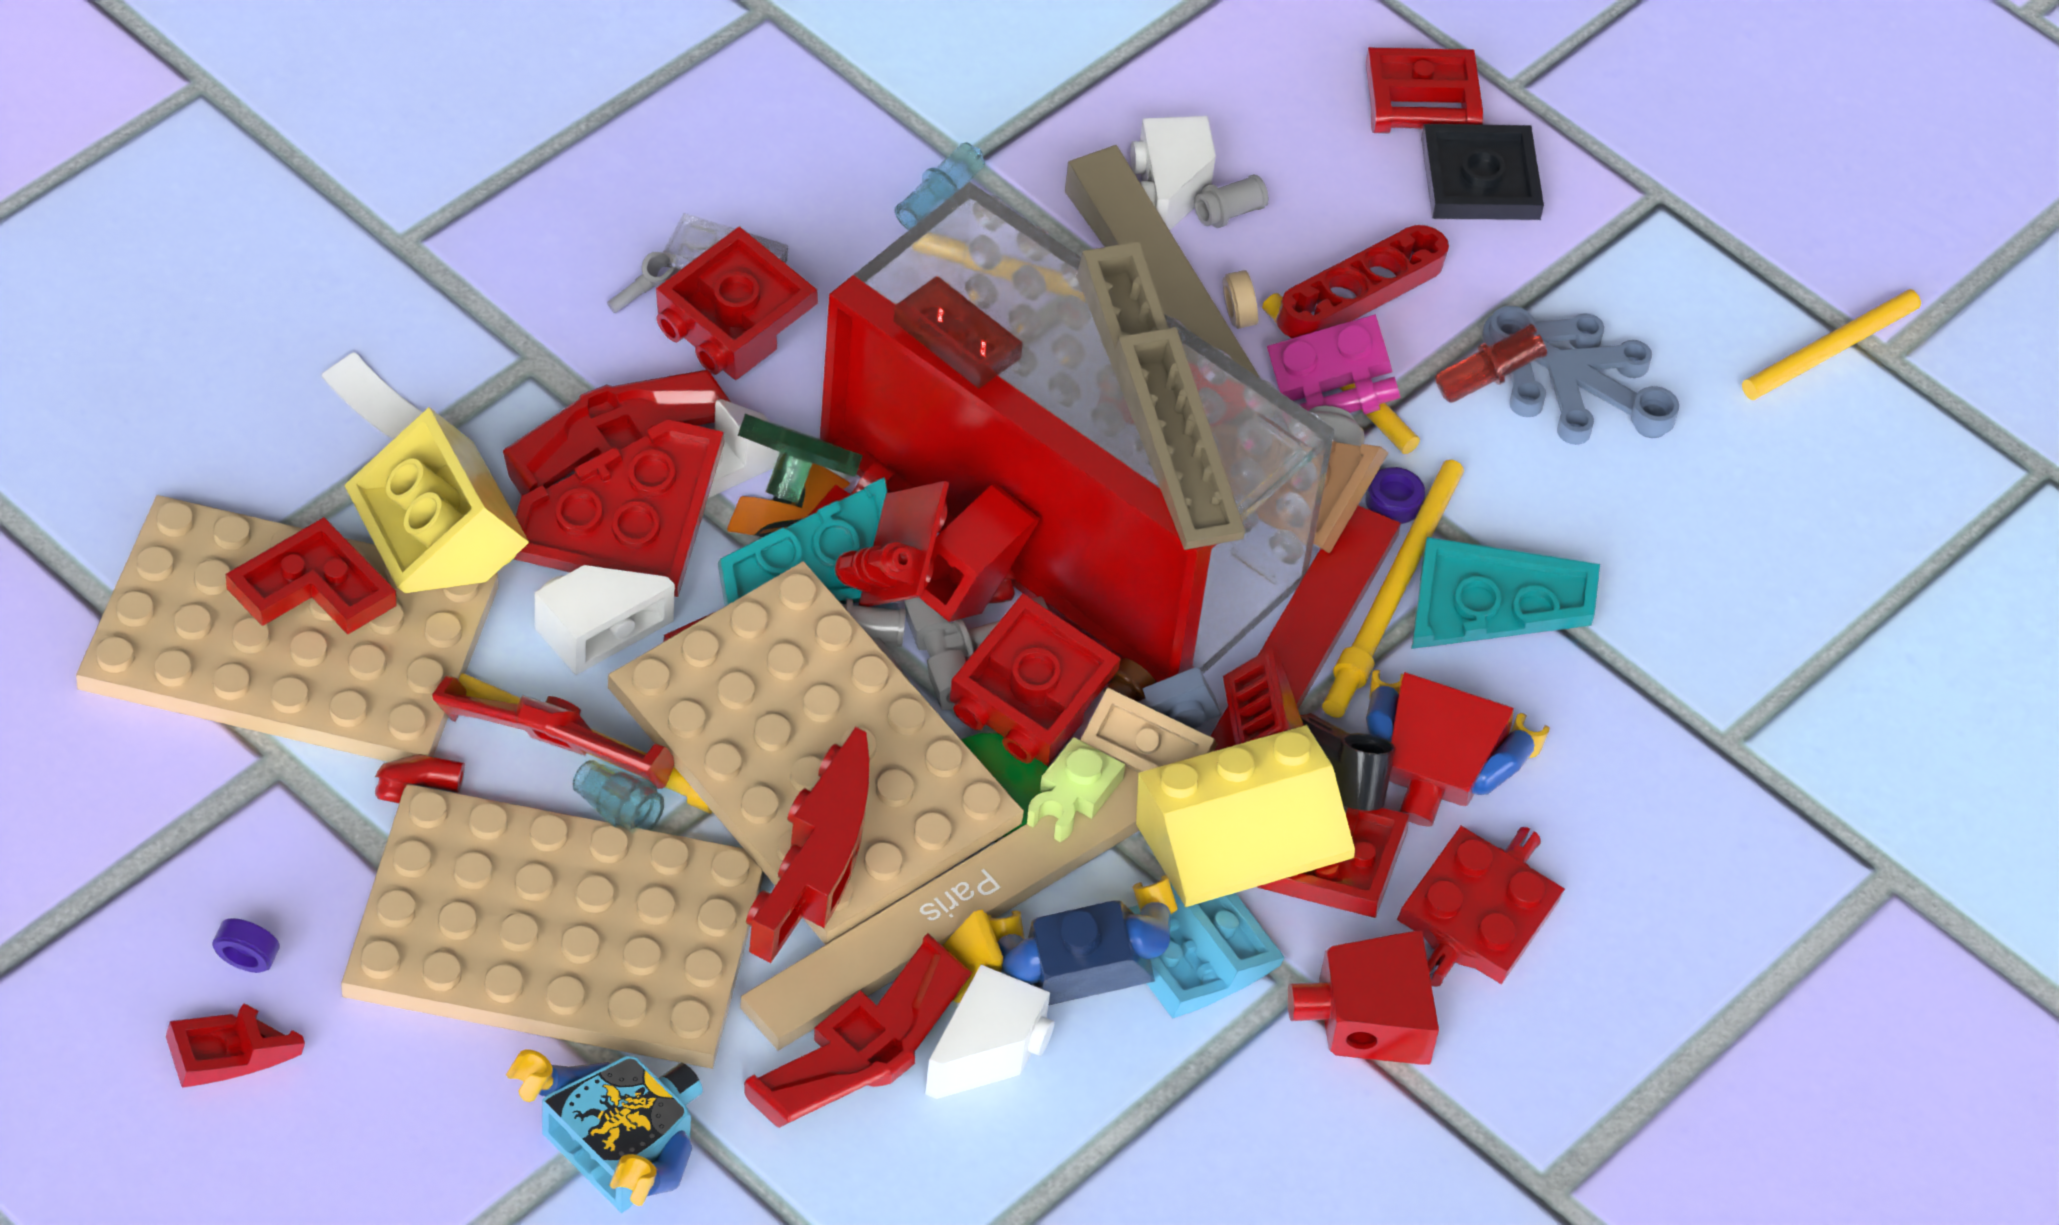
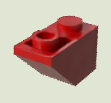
(977, 553)

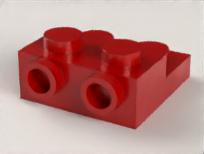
(733, 303)
(1032, 681)

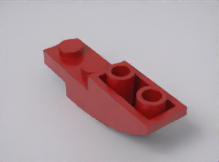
(822, 849)

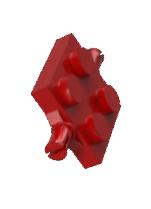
(1480, 904)

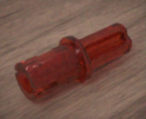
(1491, 364)

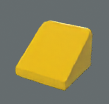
(975, 946)

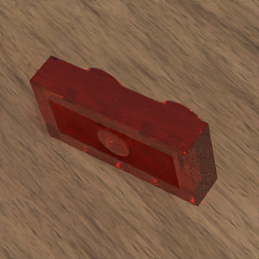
(958, 331)

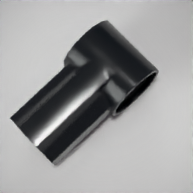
(1359, 763)

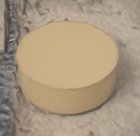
(1240, 299)

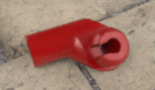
(418, 770)

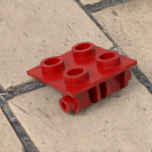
(900, 559)

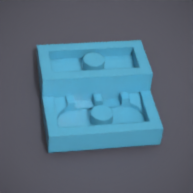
(1210, 954)

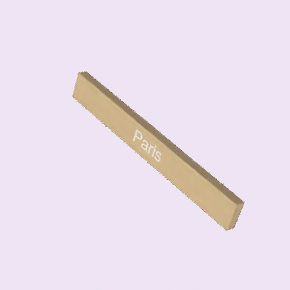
(885, 943)

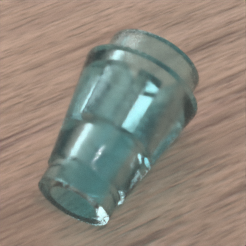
(619, 796)

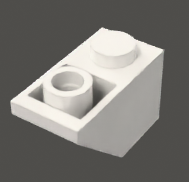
(1174, 163)

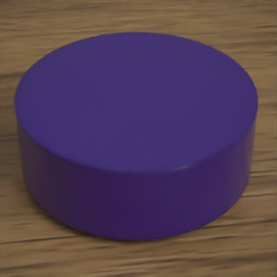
(1396, 494)
(245, 945)

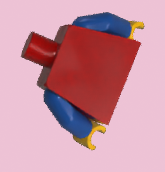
(1446, 742)

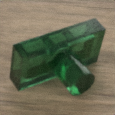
(796, 456)

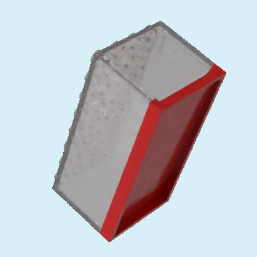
(1067, 444)

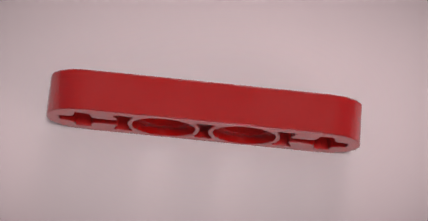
(1355, 275)

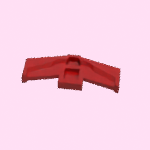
(605, 420)
(556, 724)
(863, 1040)

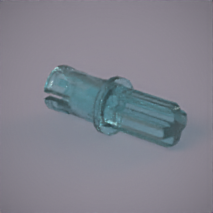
(940, 184)

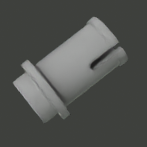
(1220, 204)
(879, 622)

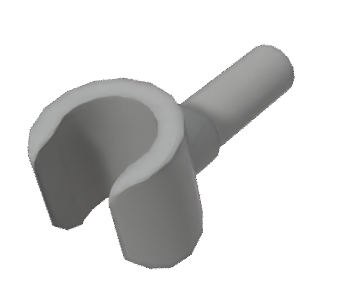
(650, 267)

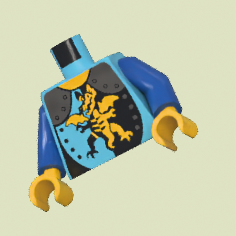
(615, 1121)

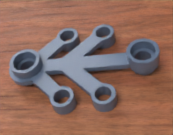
(1651, 409)

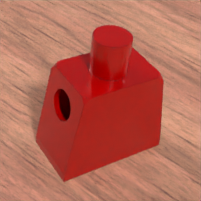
(1373, 1000)

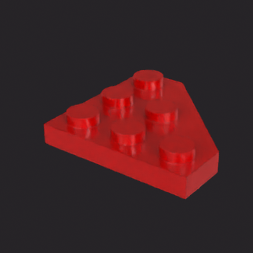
(627, 506)

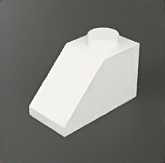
(600, 612)
(989, 1034)

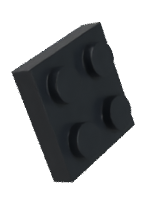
(1482, 172)

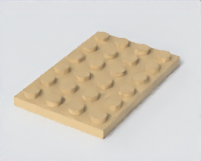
(194, 650)
(762, 698)
(555, 926)

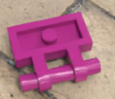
(1333, 360)

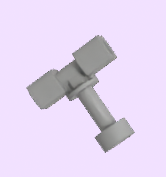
(946, 643)

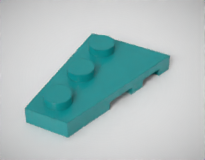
(815, 540)
(1498, 593)

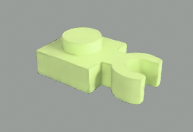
(1074, 782)

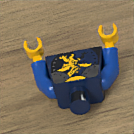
(1090, 946)

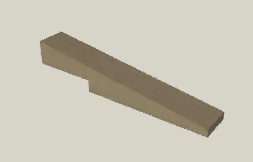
(1122, 213)
(1160, 394)

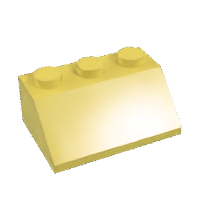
(435, 509)
(1244, 815)

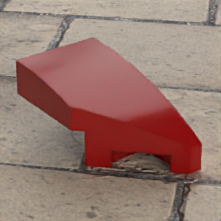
(227, 1046)

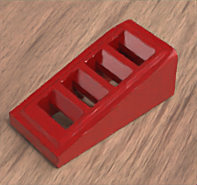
(1280, 697)

